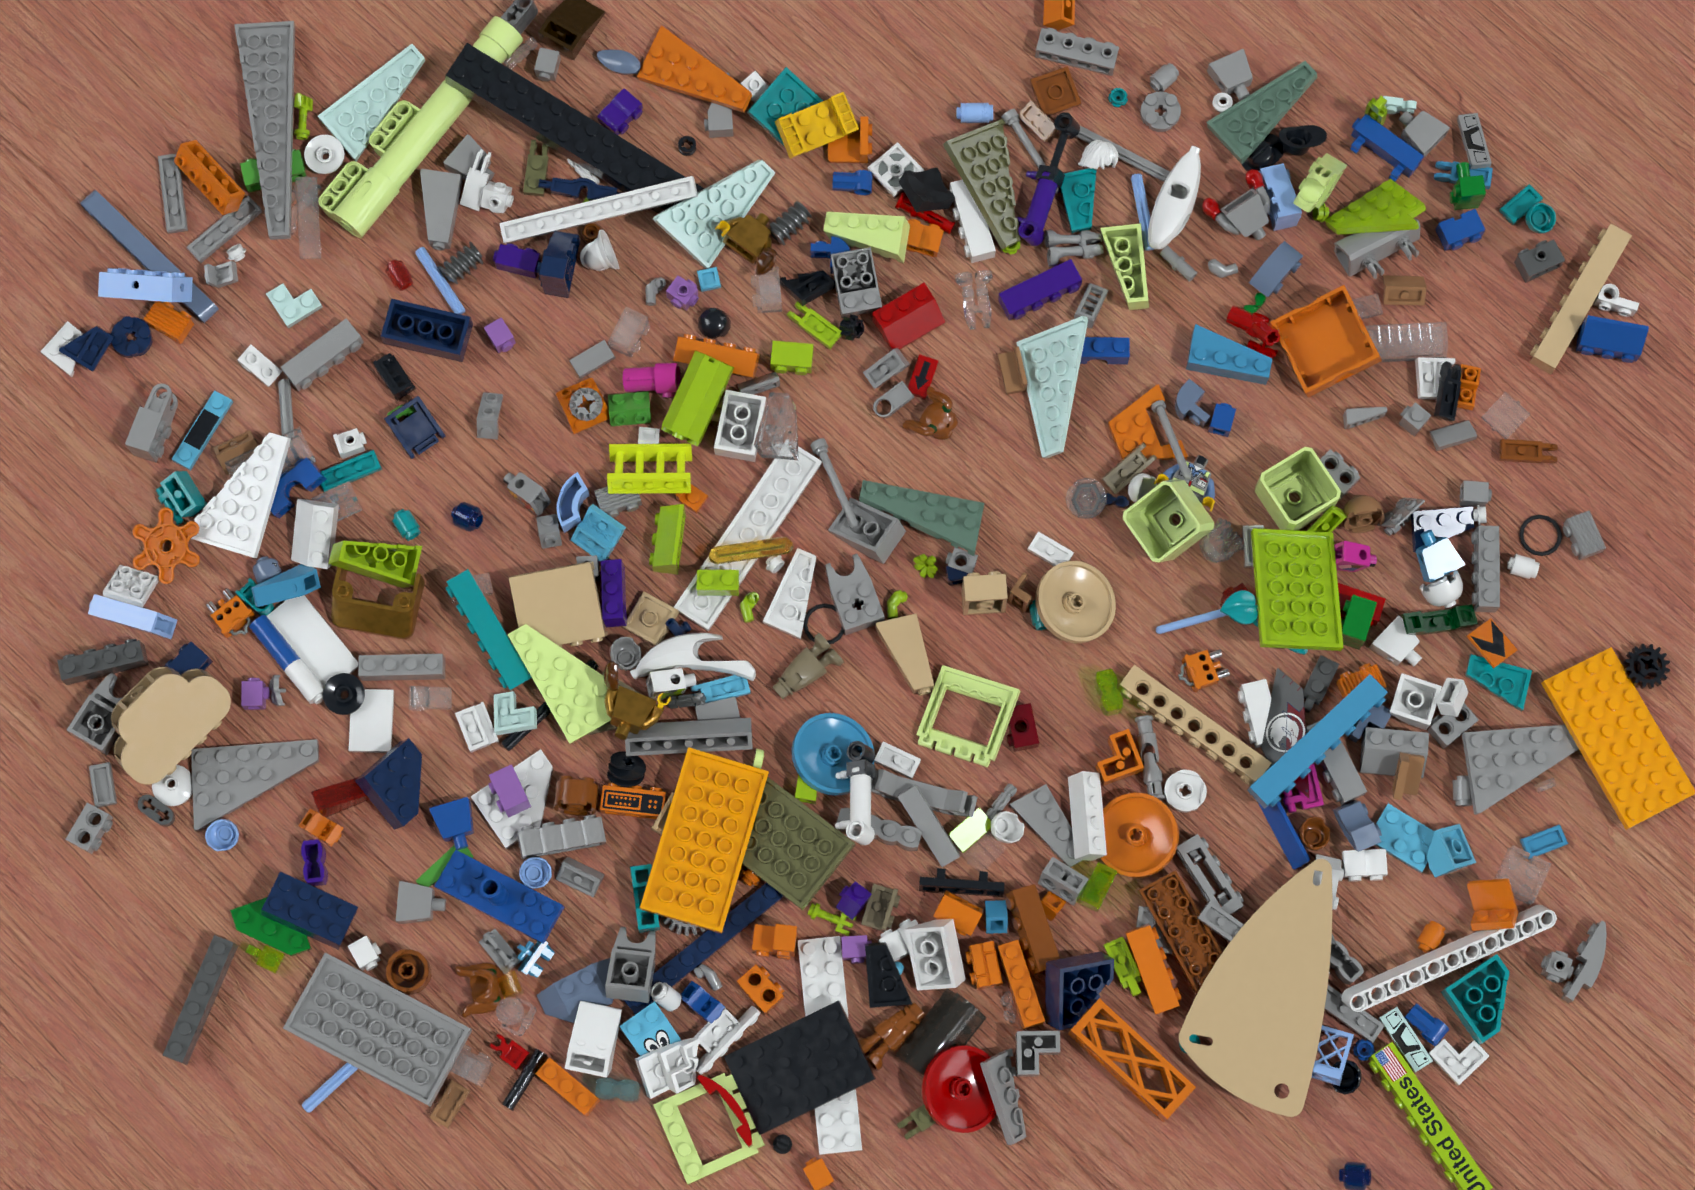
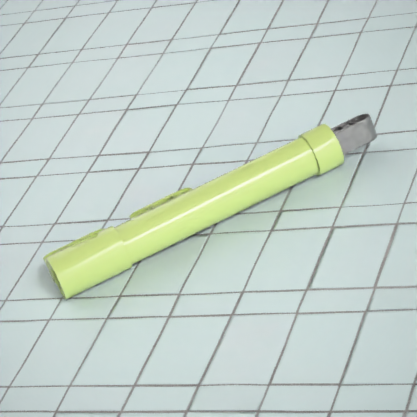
(414, 134)

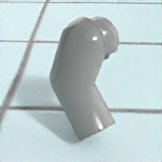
(1220, 270)
(710, 974)

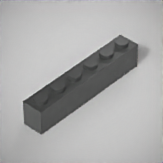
(200, 1000)

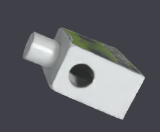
(661, 682)

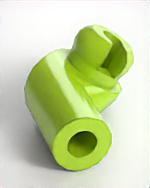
(747, 605)

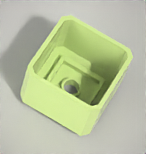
(1299, 474)
(1152, 520)

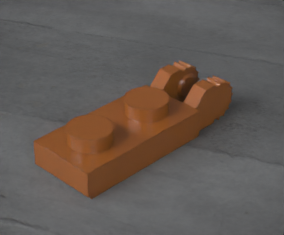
(1526, 451)

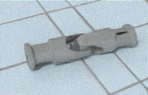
(1151, 773)

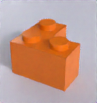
(1124, 760)
(775, 940)

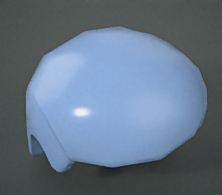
(222, 835)
(535, 872)

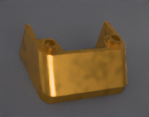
(374, 618)

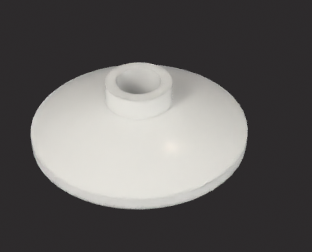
(324, 145)
(179, 793)

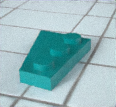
(1078, 198)
(1504, 680)

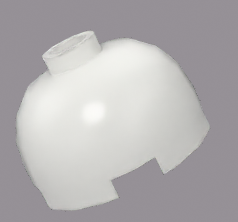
(1443, 590)

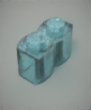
(624, 1090)

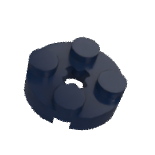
(142, 333)

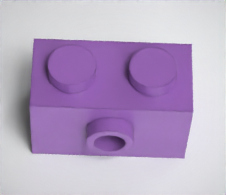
(509, 790)

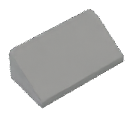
(760, 384)
(1453, 435)
(718, 709)
(580, 876)

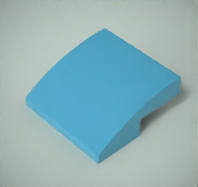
(598, 533)

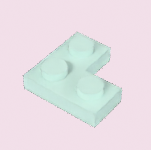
(292, 309)
(509, 718)

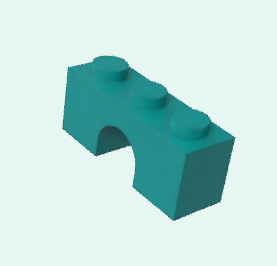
(646, 920)

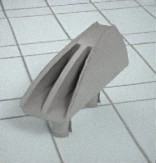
(1366, 249)

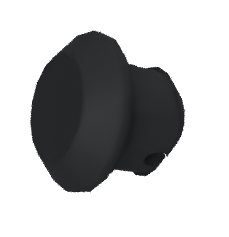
(782, 1144)

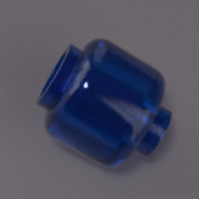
(467, 516)
(1355, 1176)

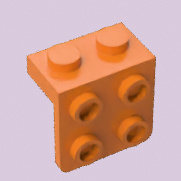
(853, 147)
(564, 399)

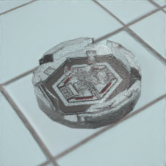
(1086, 498)

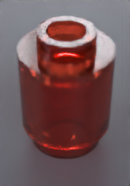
(399, 274)

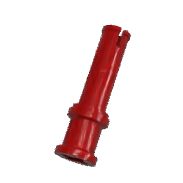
(946, 224)

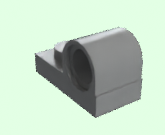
(886, 367)

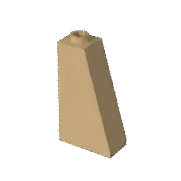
(906, 647)

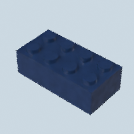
(427, 330)
(309, 910)

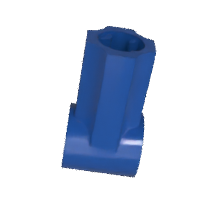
(858, 182)
(1431, 1028)

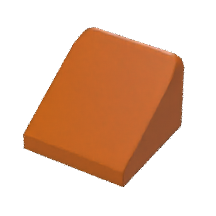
(1052, 905)

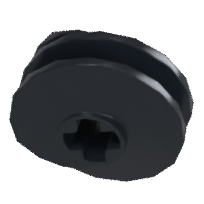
(626, 770)

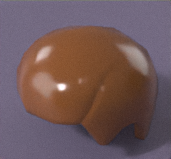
(1314, 833)

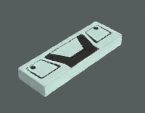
(1405, 1039)

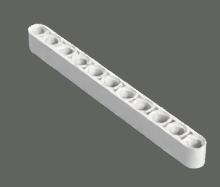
(1439, 959)

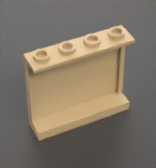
(560, 603)

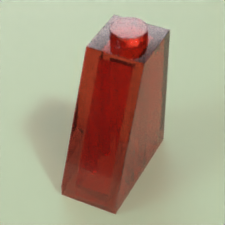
(338, 797)

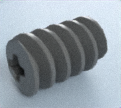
(789, 222)
(462, 264)

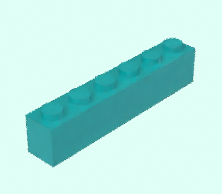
(489, 630)

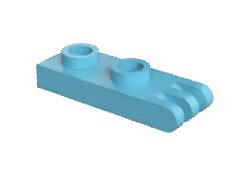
(723, 688)

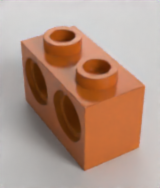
(756, 992)

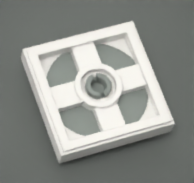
(891, 166)

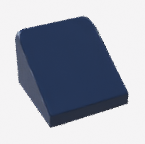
(954, 576)

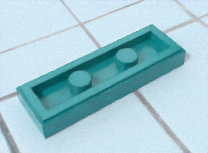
(351, 470)

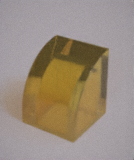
(510, 985)

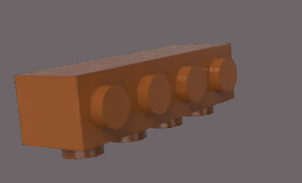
(1032, 927)

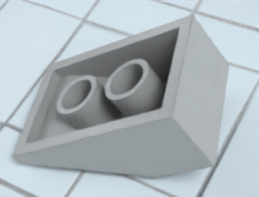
(875, 534)

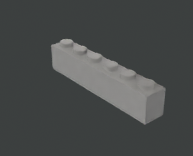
(699, 735)

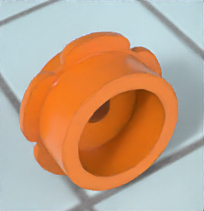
(750, 878)

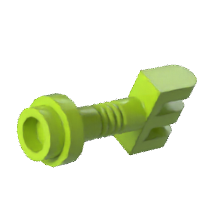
(305, 105)
(815, 910)

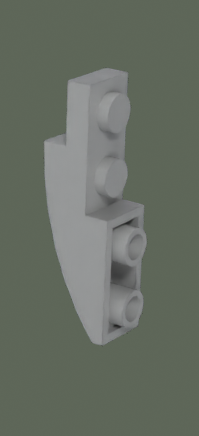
(1591, 955)

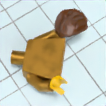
(749, 239)
(627, 708)

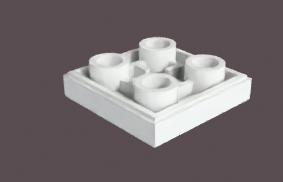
(130, 586)

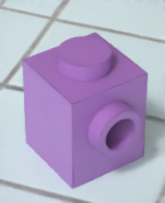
(254, 694)
(854, 948)

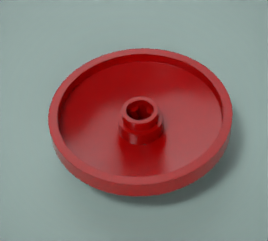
(957, 1090)

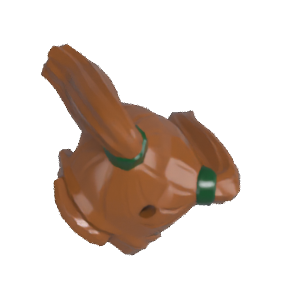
(935, 417)
(483, 988)

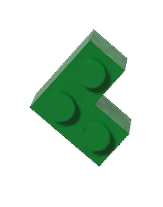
(1357, 620)

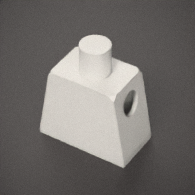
(1396, 644)

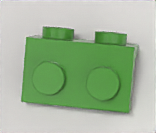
(629, 408)

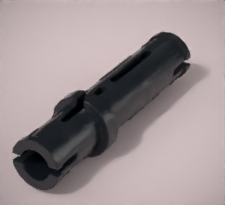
(524, 1079)

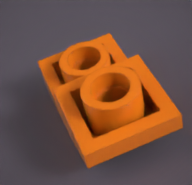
(1469, 383)

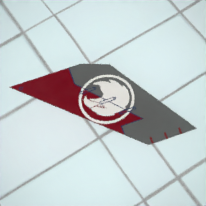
(1285, 723)

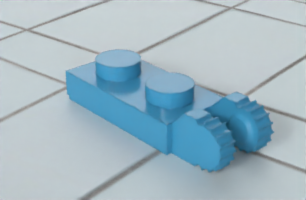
(1453, 176)

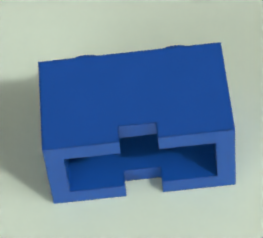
(1456, 233)

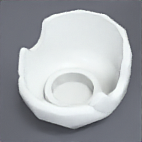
(1140, 486)
(1007, 827)

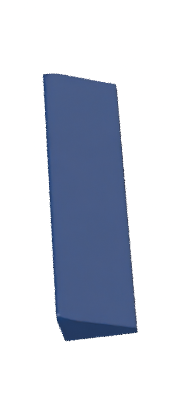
(1286, 835)

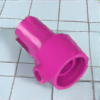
(662, 378)

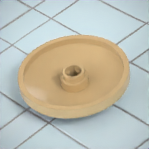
(1075, 602)

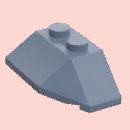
(587, 985)

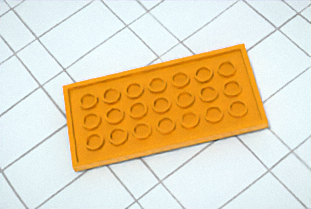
(1618, 738)
(704, 840)

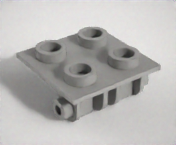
(1402, 512)

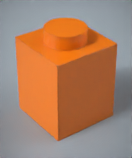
(818, 1173)

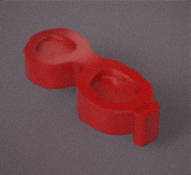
(1261, 349)

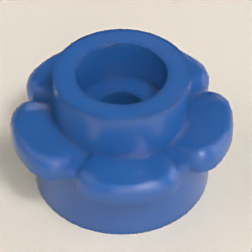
(1363, 1044)

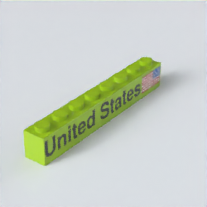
(1427, 1119)

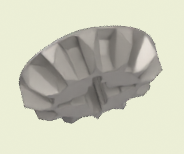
(582, 413)

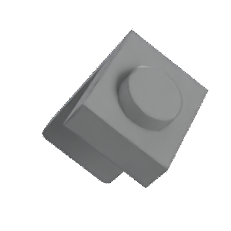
(488, 416)

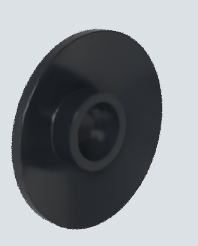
(334, 688)

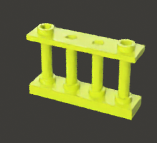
(649, 482)

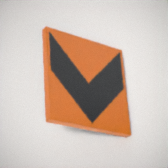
(1492, 643)

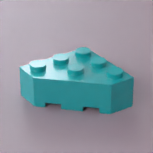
(1480, 998)

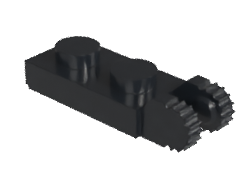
(1448, 392)

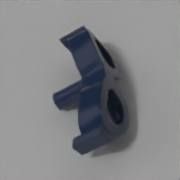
(1120, 501)

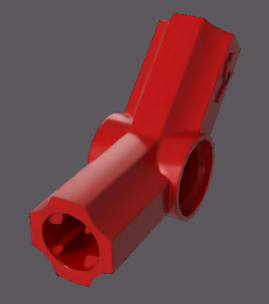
(1254, 325)

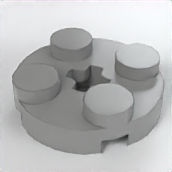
(1160, 100)

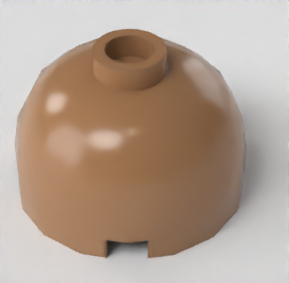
(1362, 514)

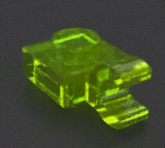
(268, 958)

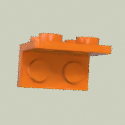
(1492, 904)

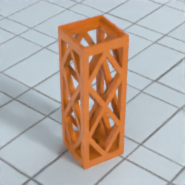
(1155, 1061)

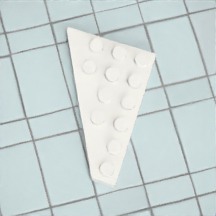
(242, 508)

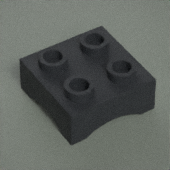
(926, 190)

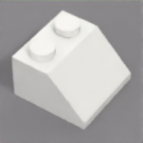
(1415, 701)

